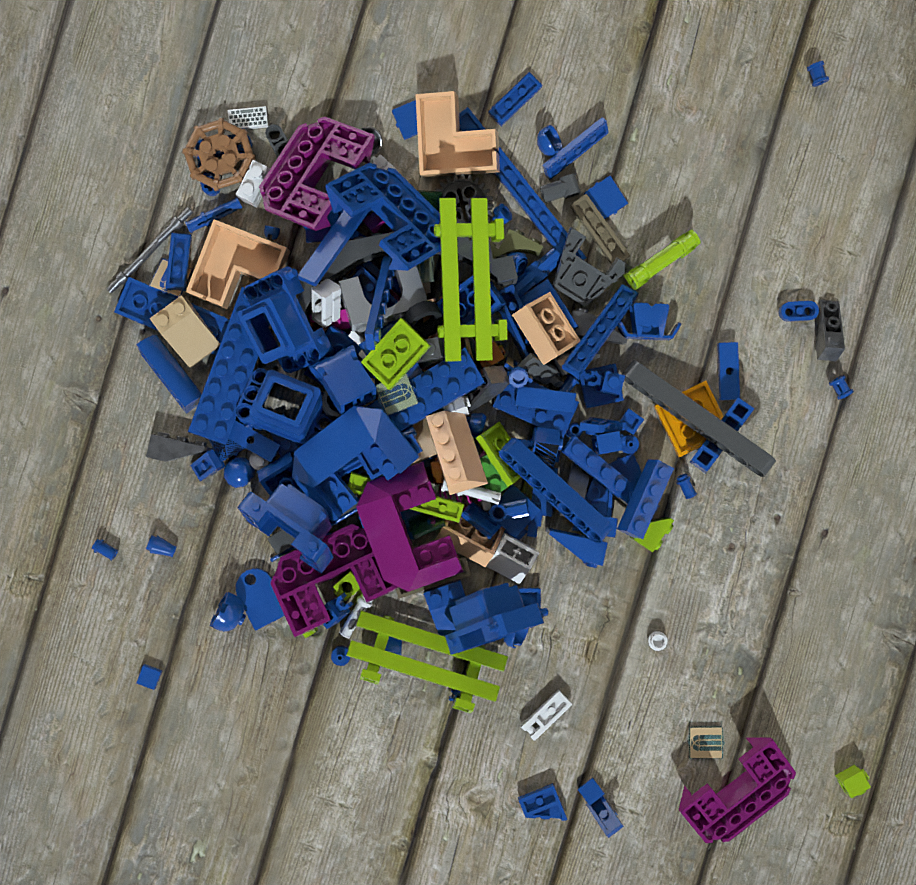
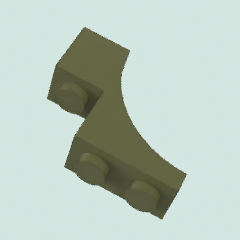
(516, 242)

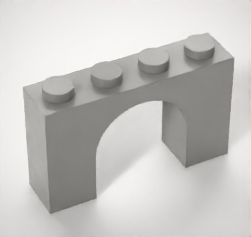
(359, 308)

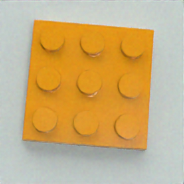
(682, 436)

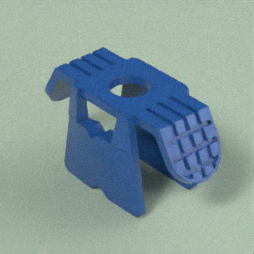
(648, 322)

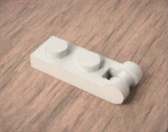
(546, 714)

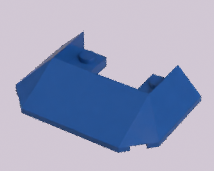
(397, 205)
(339, 443)

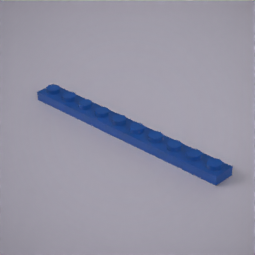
(523, 192)

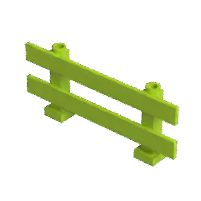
(480, 231)
(377, 656)

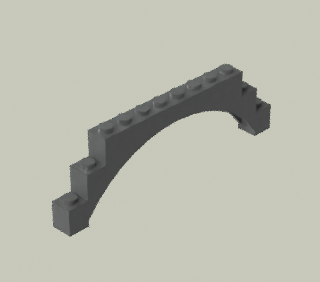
(362, 250)

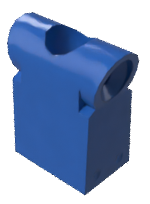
(345, 379)

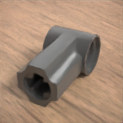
(565, 187)

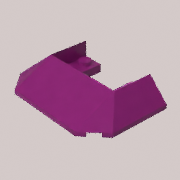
(292, 178)
(388, 537)
(297, 581)
(743, 799)

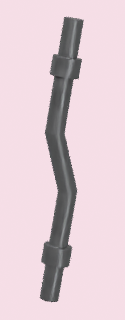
(176, 223)

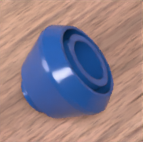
(520, 261)
(476, 423)

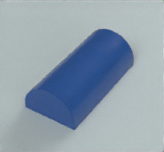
(170, 372)

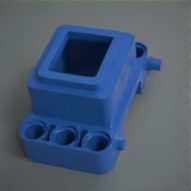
(277, 299)
(299, 430)
(295, 515)
(490, 617)

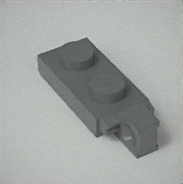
(544, 373)

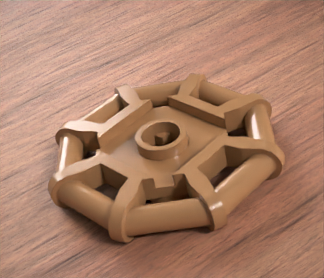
(209, 148)

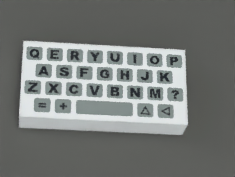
(249, 117)

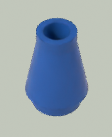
(160, 546)

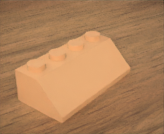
(456, 451)

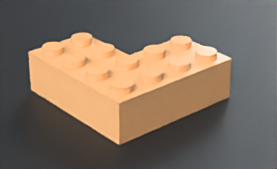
(442, 145)
(228, 255)

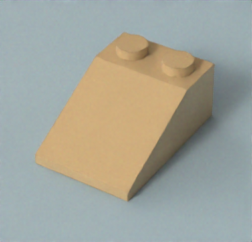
(185, 331)

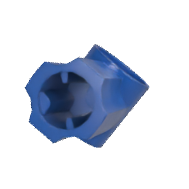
(511, 510)

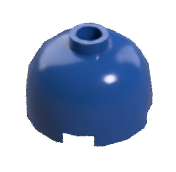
(228, 613)

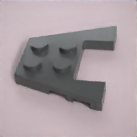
(581, 279)

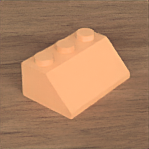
(546, 328)
(470, 541)

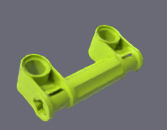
(676, 249)

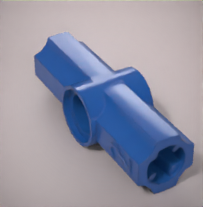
(537, 272)

